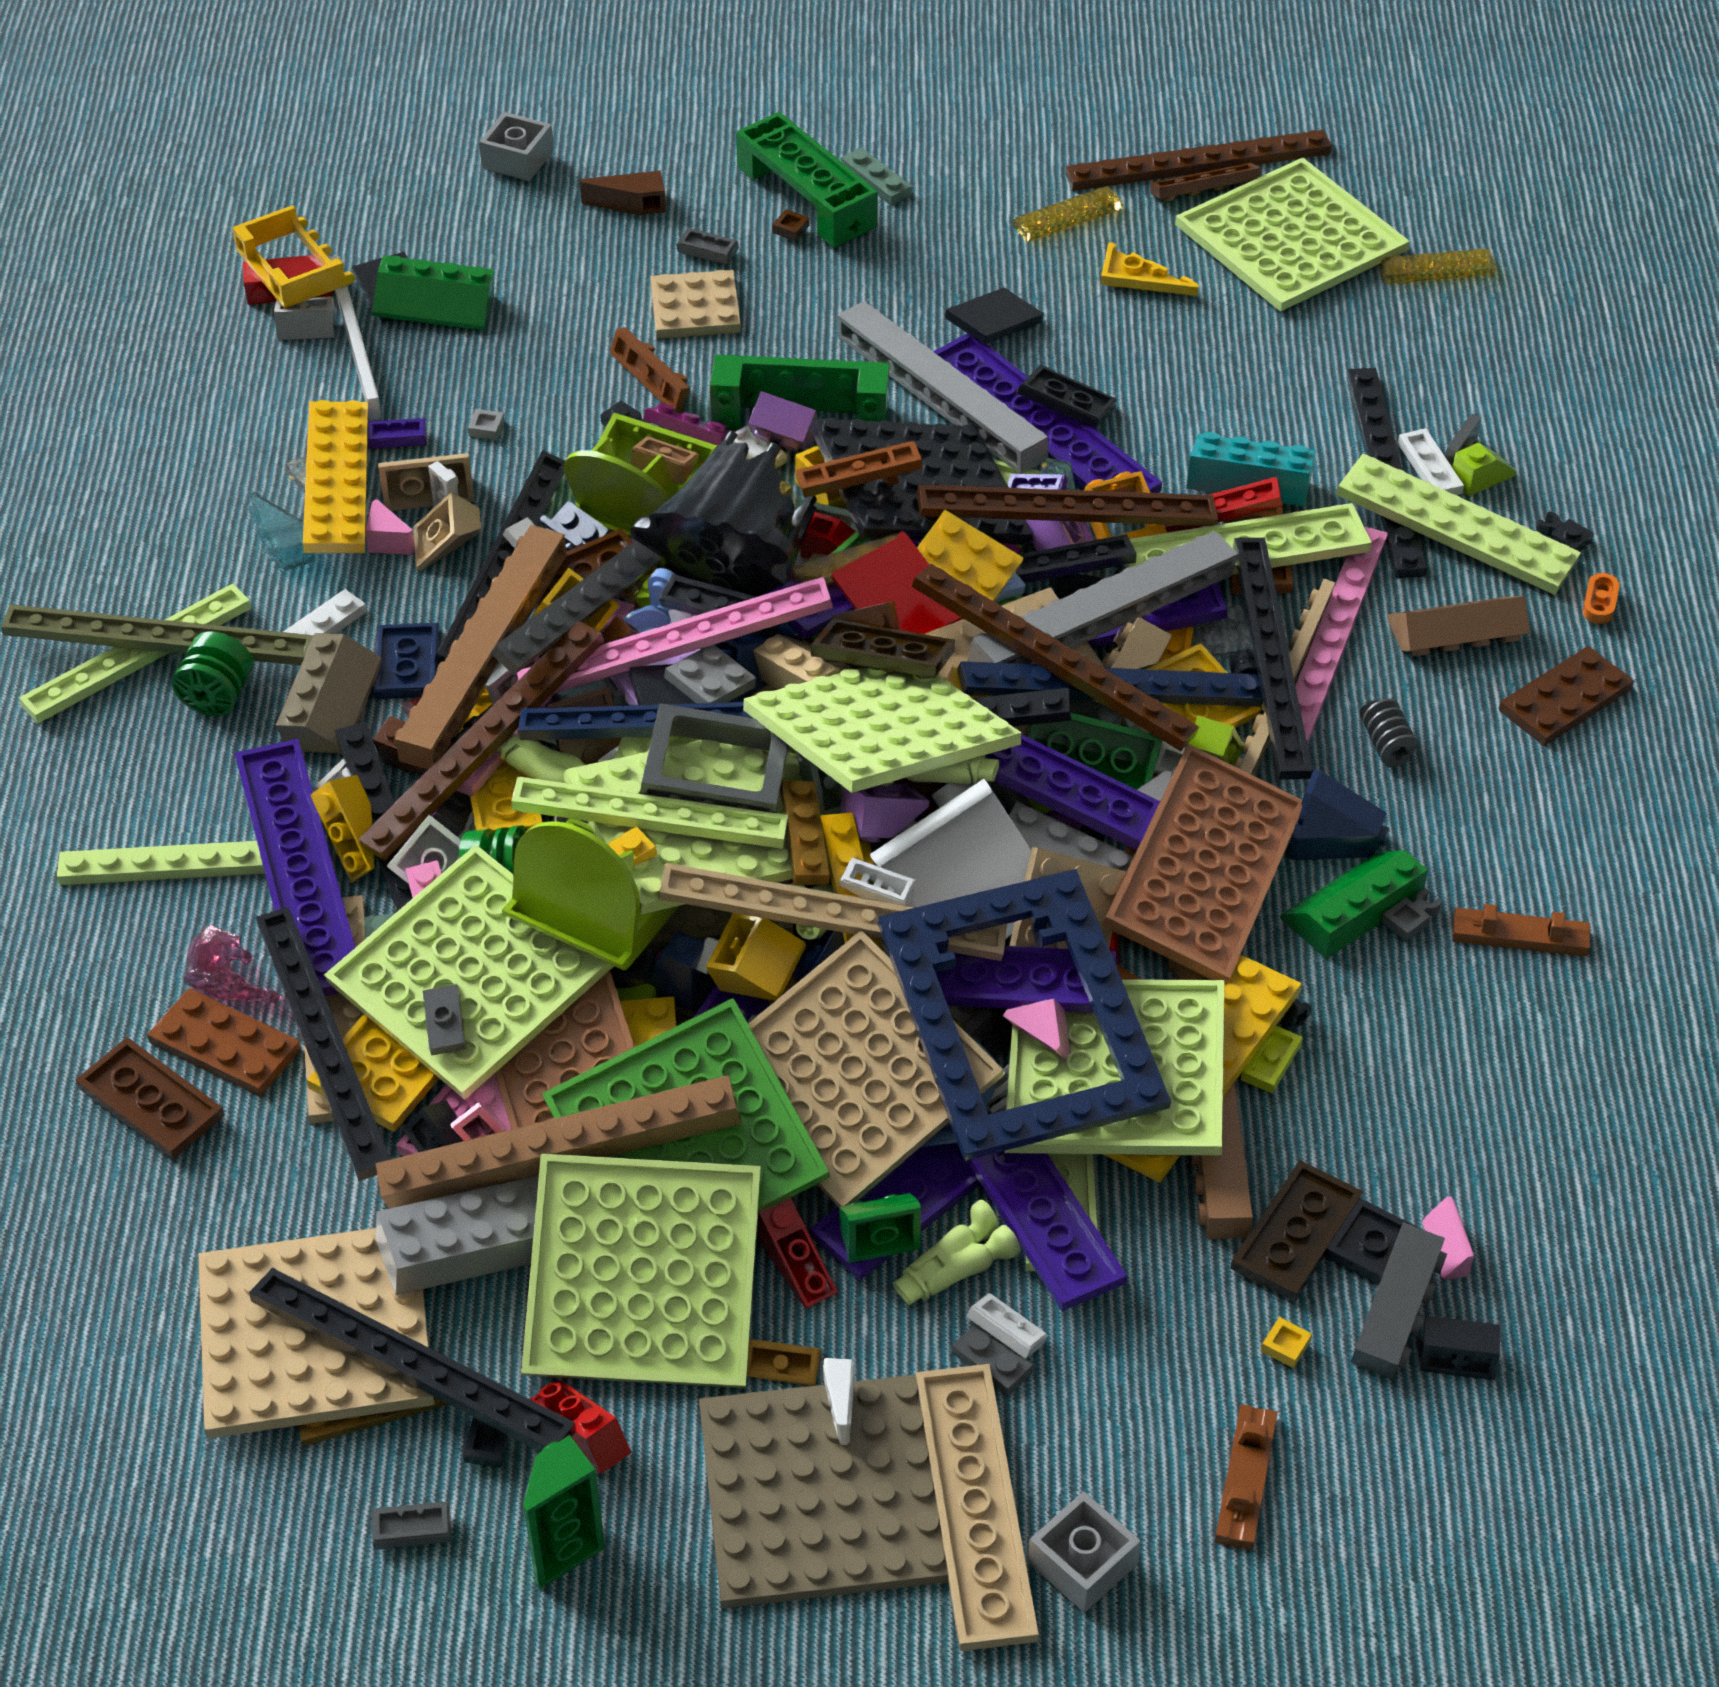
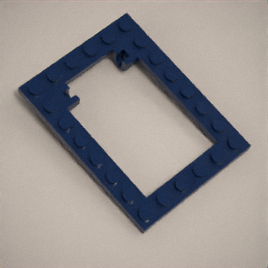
(919, 948)

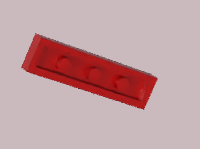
(1242, 501)

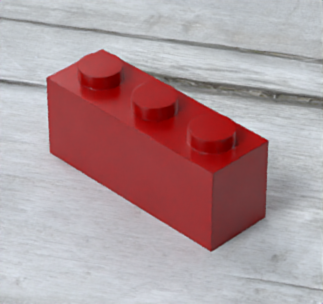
(256, 290)

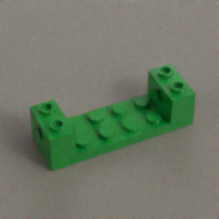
(842, 198)
(808, 382)

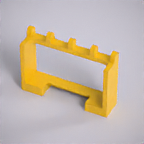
(301, 287)

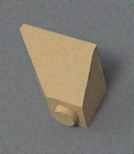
(445, 529)

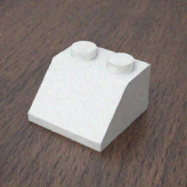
(426, 845)

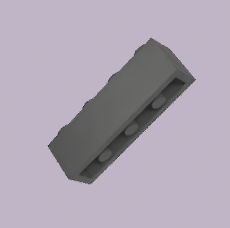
(1398, 1300)

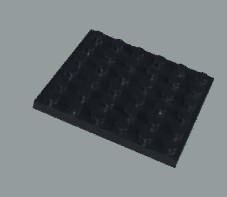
(948, 458)

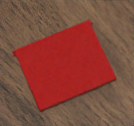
(888, 577)

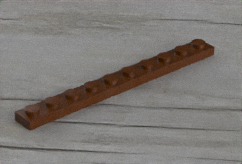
(1197, 159)
(1067, 505)
(1056, 657)
(480, 741)

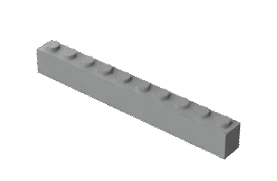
(943, 386)
(1121, 597)

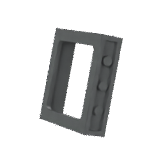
(719, 728)

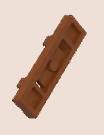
(649, 369)
(859, 469)
(1521, 931)
(1246, 1477)

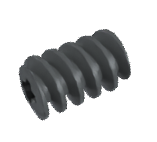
(1388, 731)

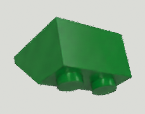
(880, 1227)

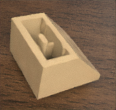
(1138, 646)

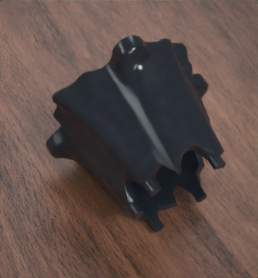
(730, 523)

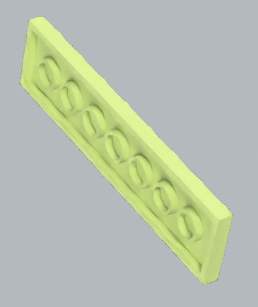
(1458, 523)
(1288, 537)

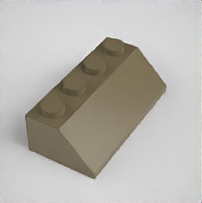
(328, 692)

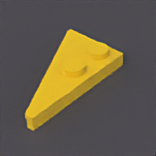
(1142, 274)

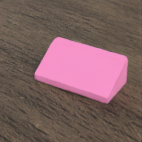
(1447, 1223)

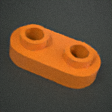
(1601, 598)

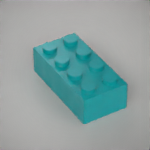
(1233, 462)

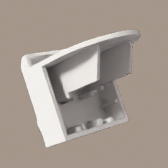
(958, 848)

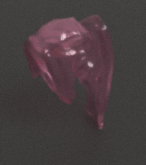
(211, 969)

